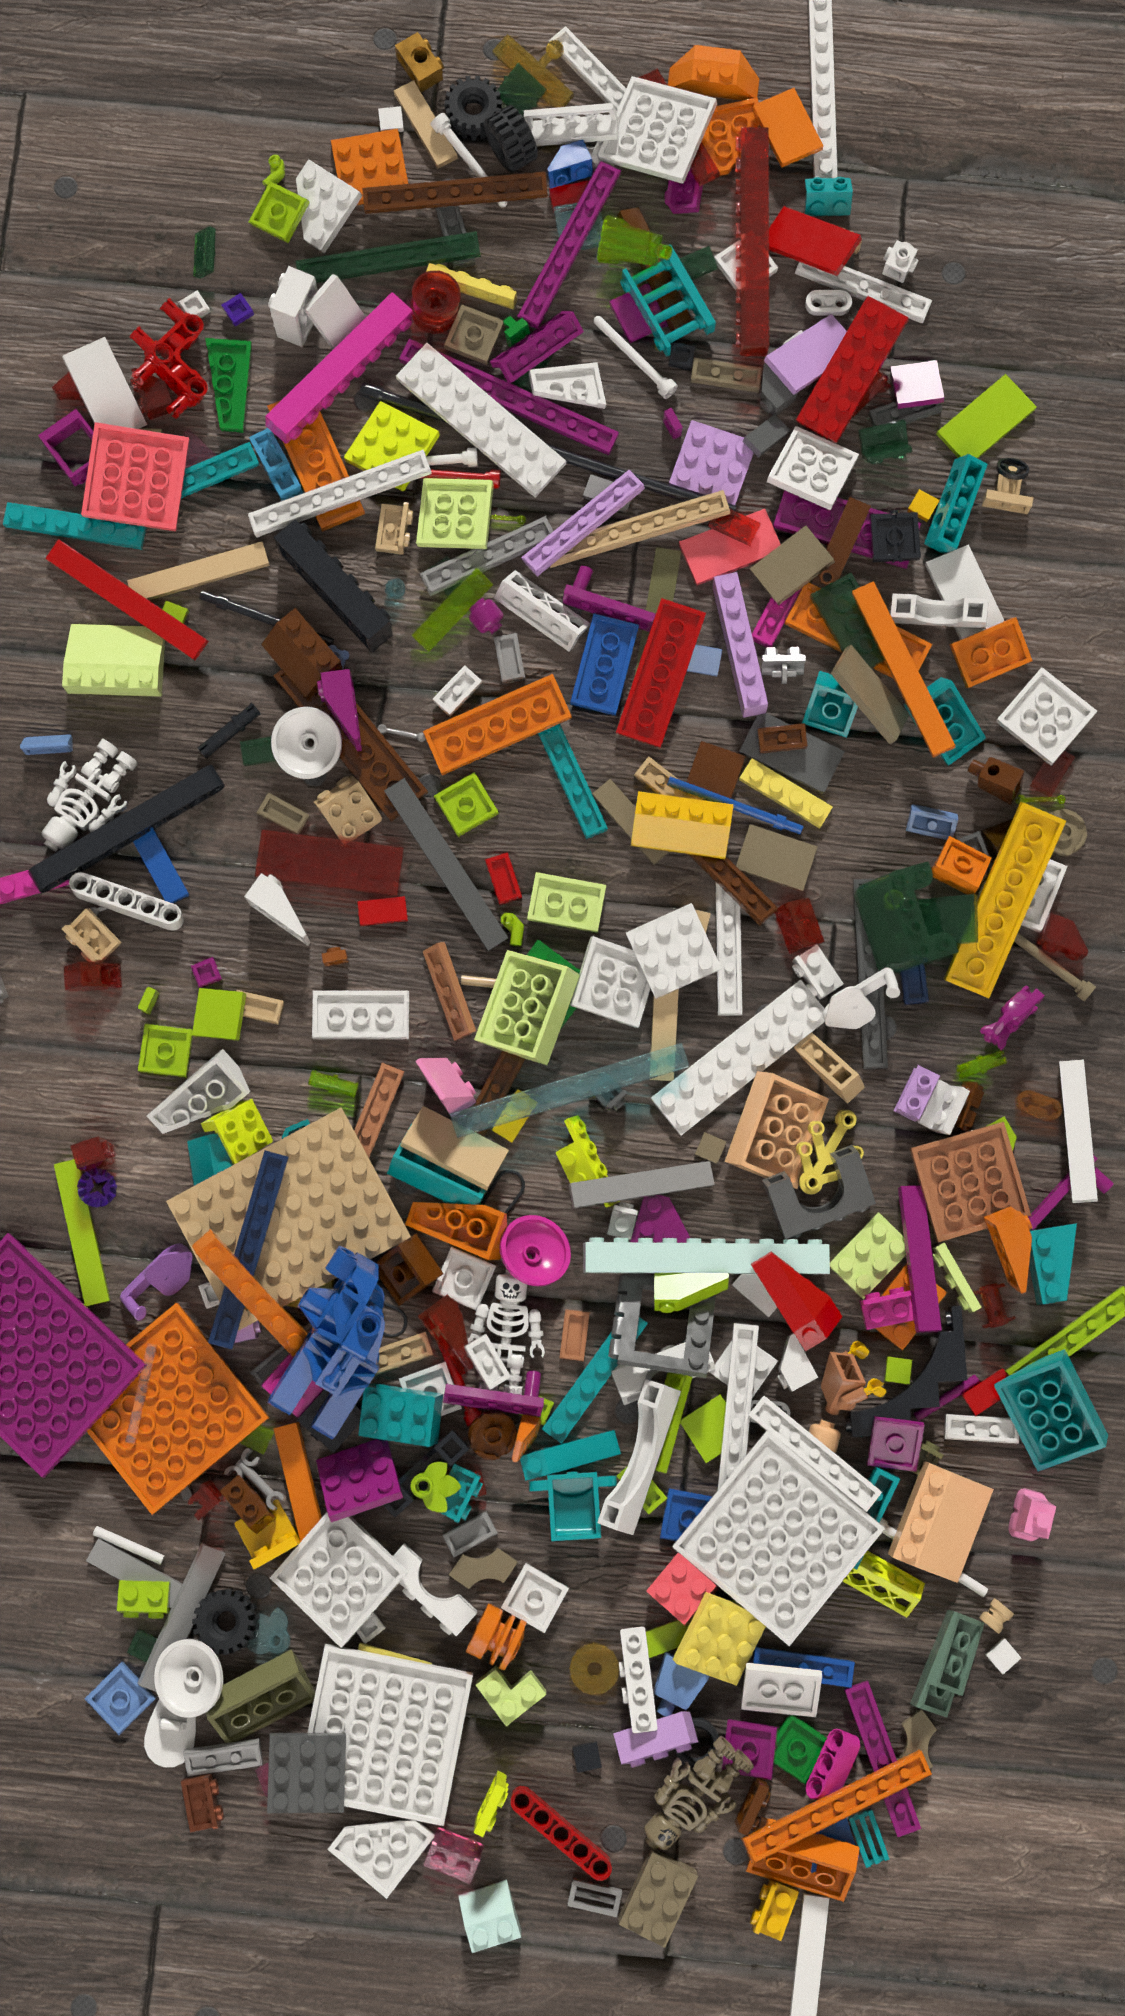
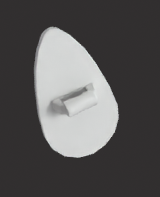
(168, 1736)

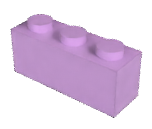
(672, 1733)

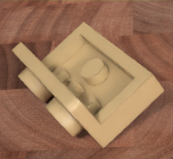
(392, 528)
(91, 937)

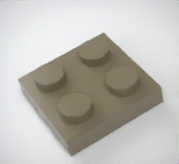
(474, 334)

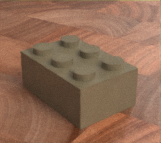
(657, 1897)

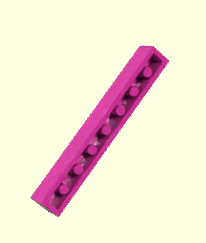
(339, 368)

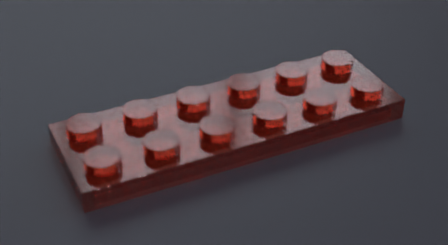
(330, 862)

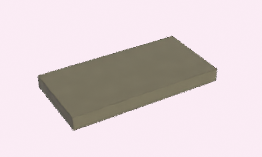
(870, 694)

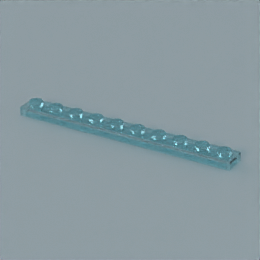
(569, 1090)

